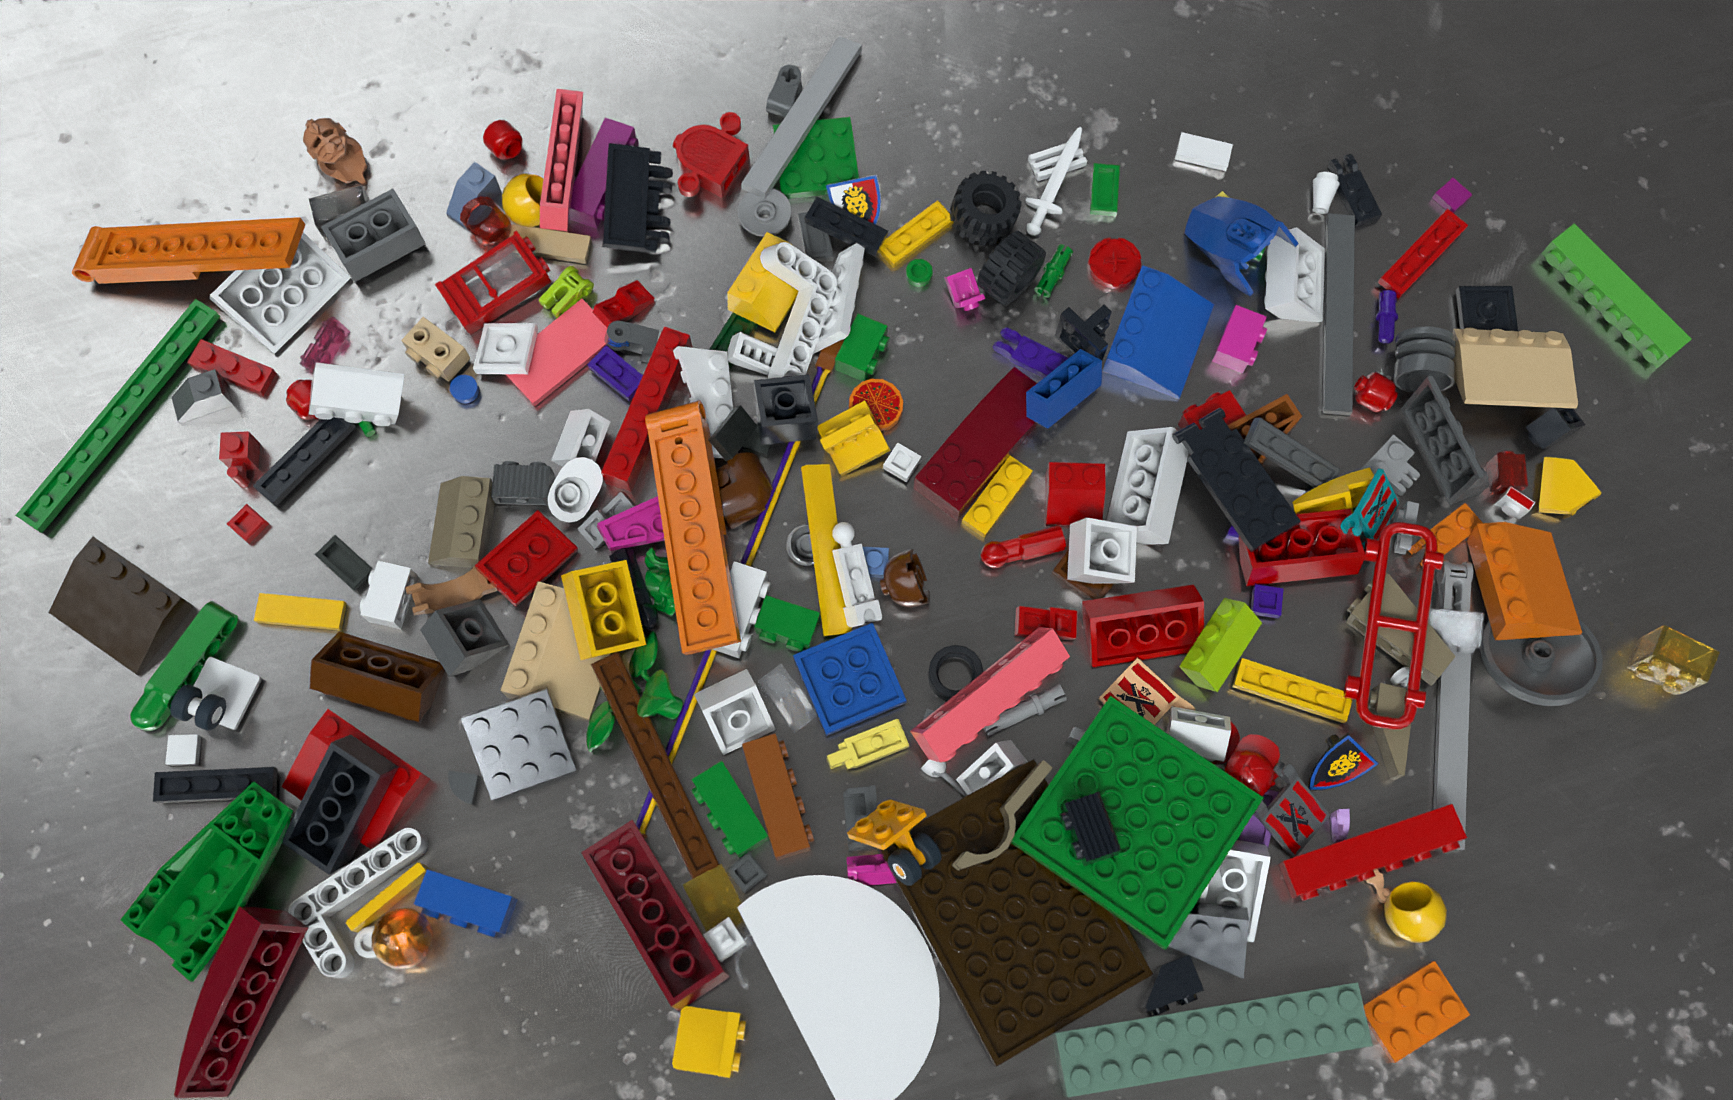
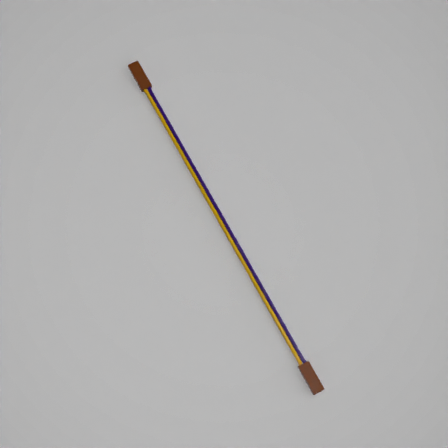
(824, 363)

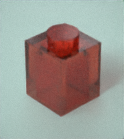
(1507, 471)

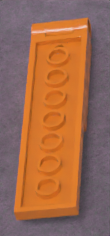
(186, 249)
(693, 527)

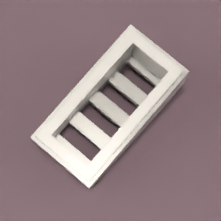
(743, 359)

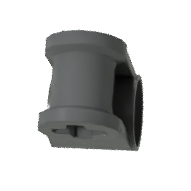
(785, 91)

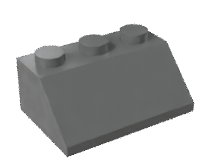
(373, 235)

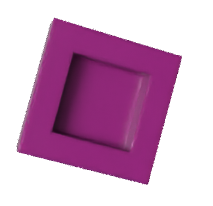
(1452, 195)

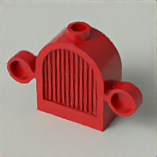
(710, 156)

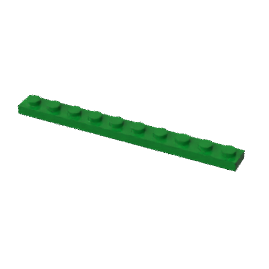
(117, 416)

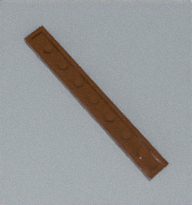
(655, 766)

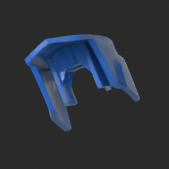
(1232, 234)

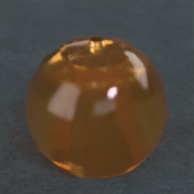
(402, 938)

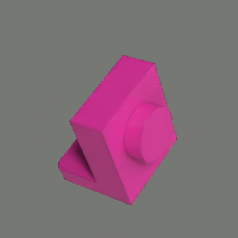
(964, 289)

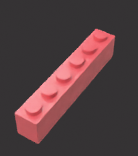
(561, 160)
(990, 694)

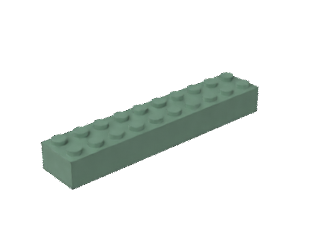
(1211, 1040)

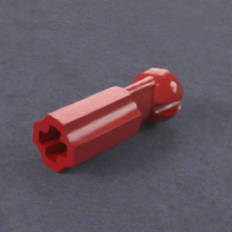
(1023, 547)

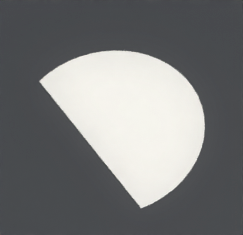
(850, 979)

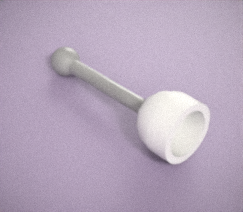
(937, 769)

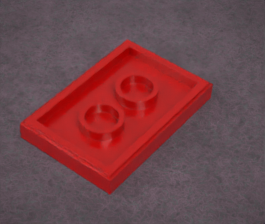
(526, 558)

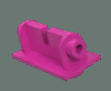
(869, 870)

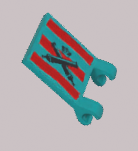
(1373, 509)

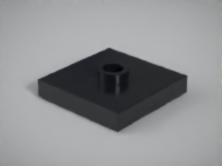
(1486, 307)

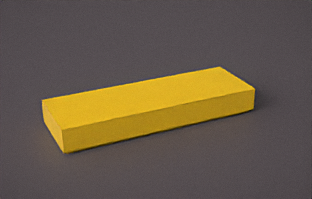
(915, 233)
(300, 611)
(387, 898)

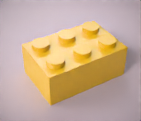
(603, 609)

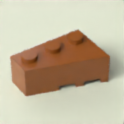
(1279, 413)

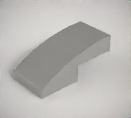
(589, 527)

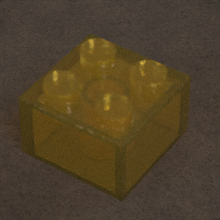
(1672, 660)

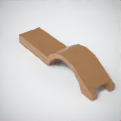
(450, 593)

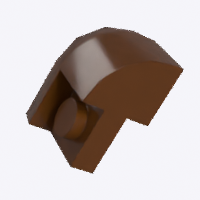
(743, 488)

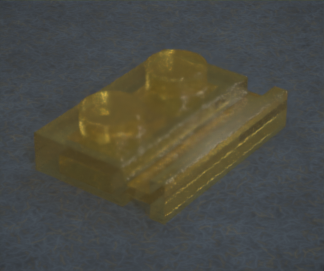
(714, 898)

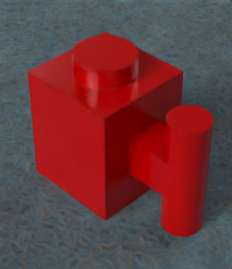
(239, 453)

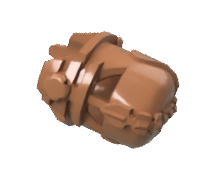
(335, 150)

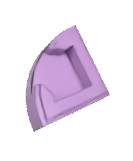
(1340, 824)

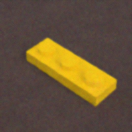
(997, 496)

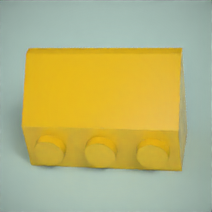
(759, 293)

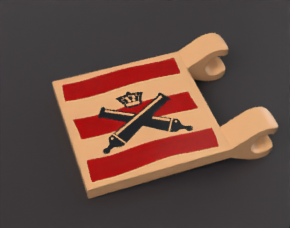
(1144, 693)

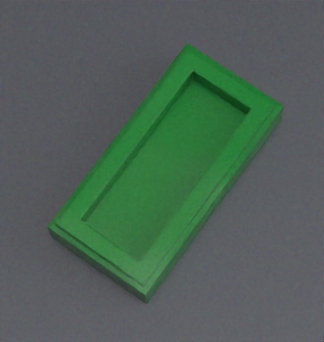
(1104, 189)

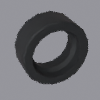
(944, 654)

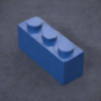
(1064, 388)
(465, 903)

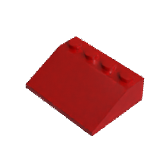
(396, 801)

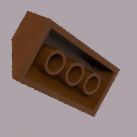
(376, 676)

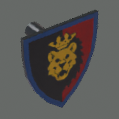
(1340, 763)

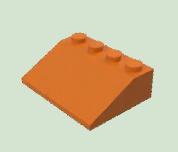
(1522, 582)

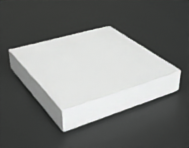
(506, 348)

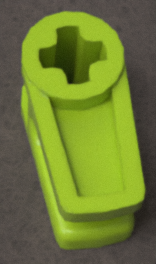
(569, 288)

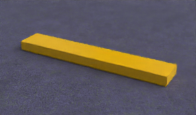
(821, 520)

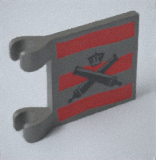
(1293, 813)

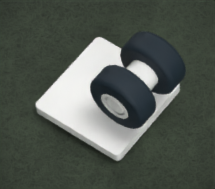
(217, 696)

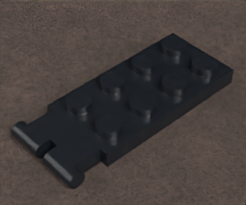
(1237, 480)

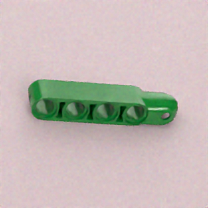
(183, 664)

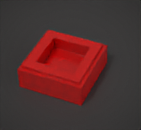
(248, 523)

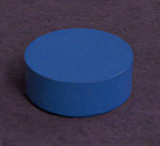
(464, 389)

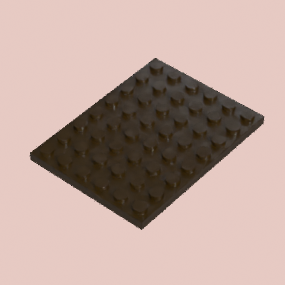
(1011, 932)

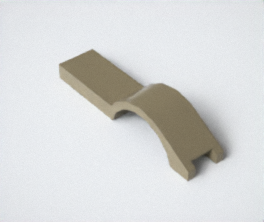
(1008, 809)

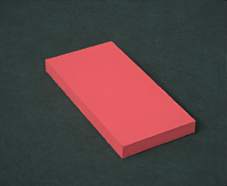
(561, 352)

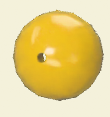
(522, 199)
(1415, 912)

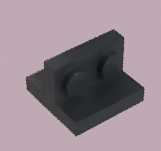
(1084, 335)

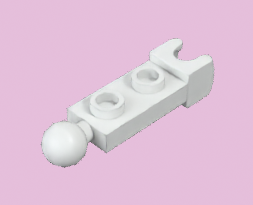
(854, 578)

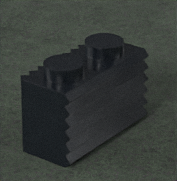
(1090, 829)

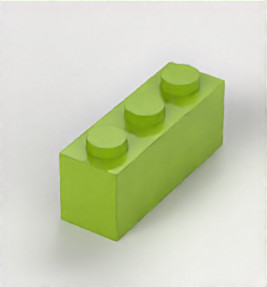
(1220, 644)

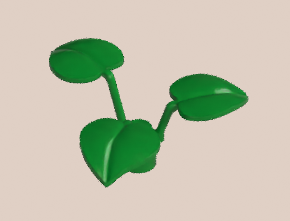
(655, 699)

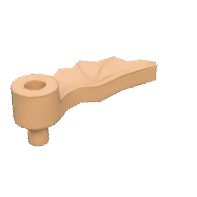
(1378, 883)

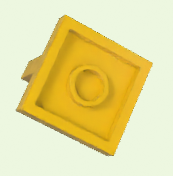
(853, 438)

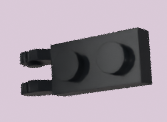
(1355, 191)

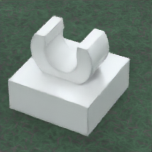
(725, 939)

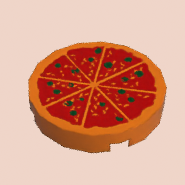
(883, 400)

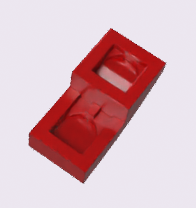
(624, 305)
(1061, 620)

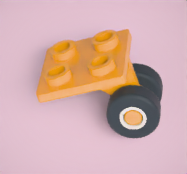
(891, 825)

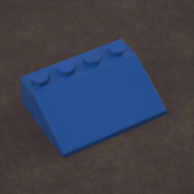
(1159, 333)

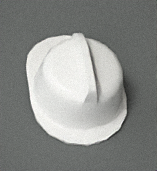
(575, 489)

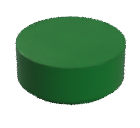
(919, 272)

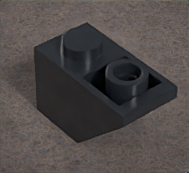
(1172, 983)

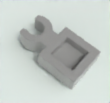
(1406, 514)

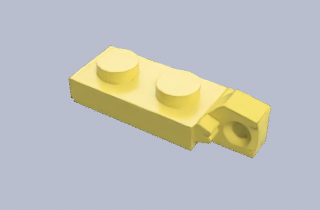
(869, 746)

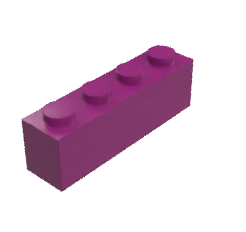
(590, 184)

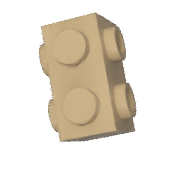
(435, 349)

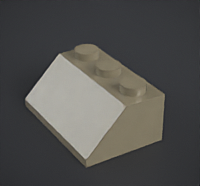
(462, 522)

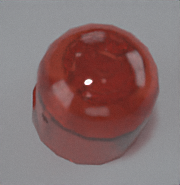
(492, 229)

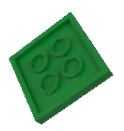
(821, 159)

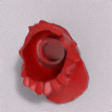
(1254, 763)

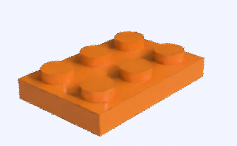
(1414, 1011)

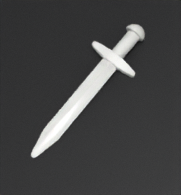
(1045, 204)

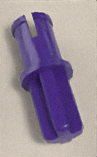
(1387, 316)

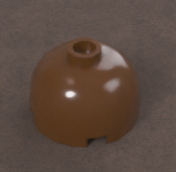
(905, 580)

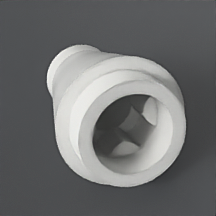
(1324, 190)

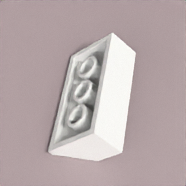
(1149, 484)

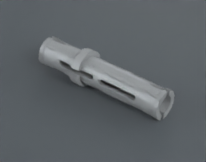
(1033, 705)

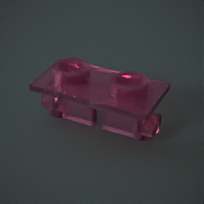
(328, 341)

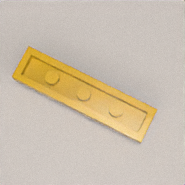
(1292, 690)

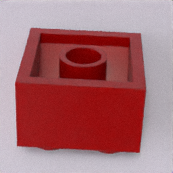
(1074, 492)

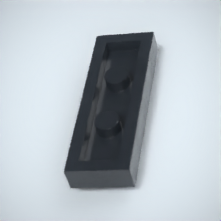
(845, 226)

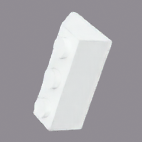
(1295, 278)
(355, 394)

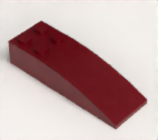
(978, 447)
(655, 916)
(236, 999)

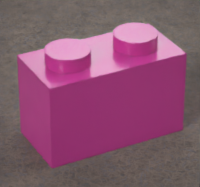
(1239, 339)

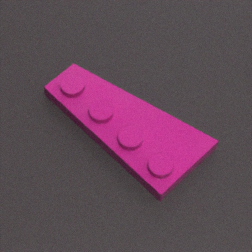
(633, 526)

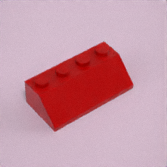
(1305, 552)
(1142, 625)

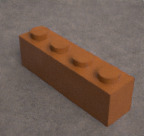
(776, 797)

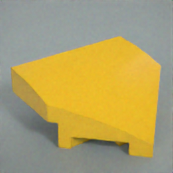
(1565, 487)

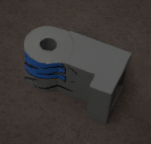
(632, 337)

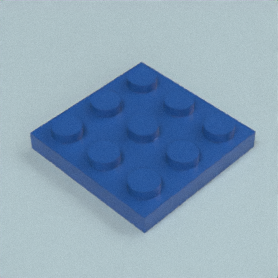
(849, 679)

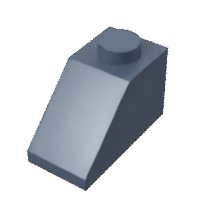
(472, 184)

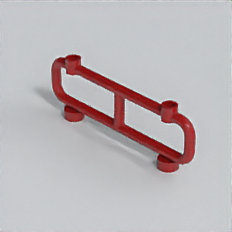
(1359, 687)

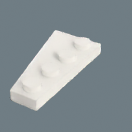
(839, 315)
(709, 382)

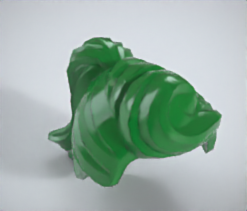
(659, 582)

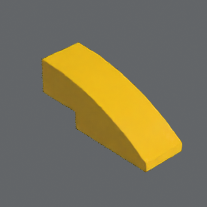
(1335, 494)

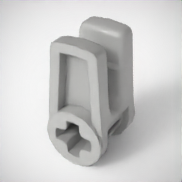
(1454, 576)

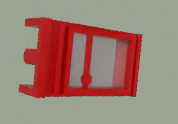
(494, 282)

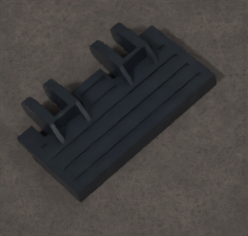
(632, 196)

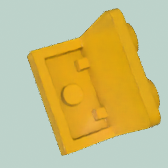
(708, 1041)

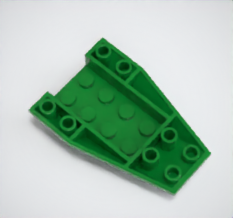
(206, 881)

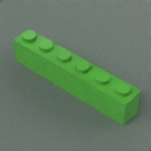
(1615, 296)

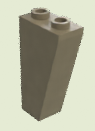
(1397, 642)

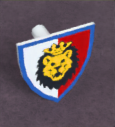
(858, 197)

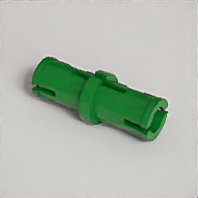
(1053, 271)

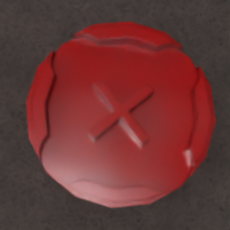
(1114, 263)

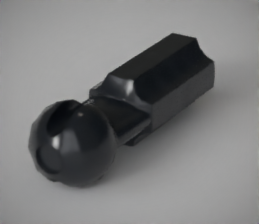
(647, 612)

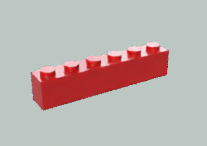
(651, 396)
(1372, 851)

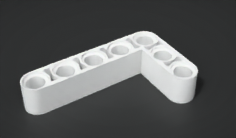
(815, 294)
(348, 893)

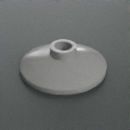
(754, 206)

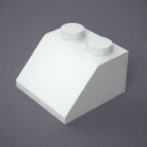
(1102, 552)
(734, 711)

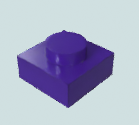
(1267, 601)

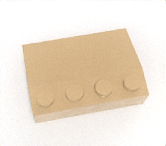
(1514, 368)
(550, 657)

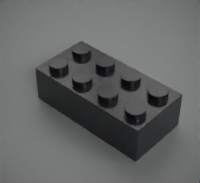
(339, 804)

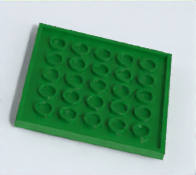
(1168, 813)

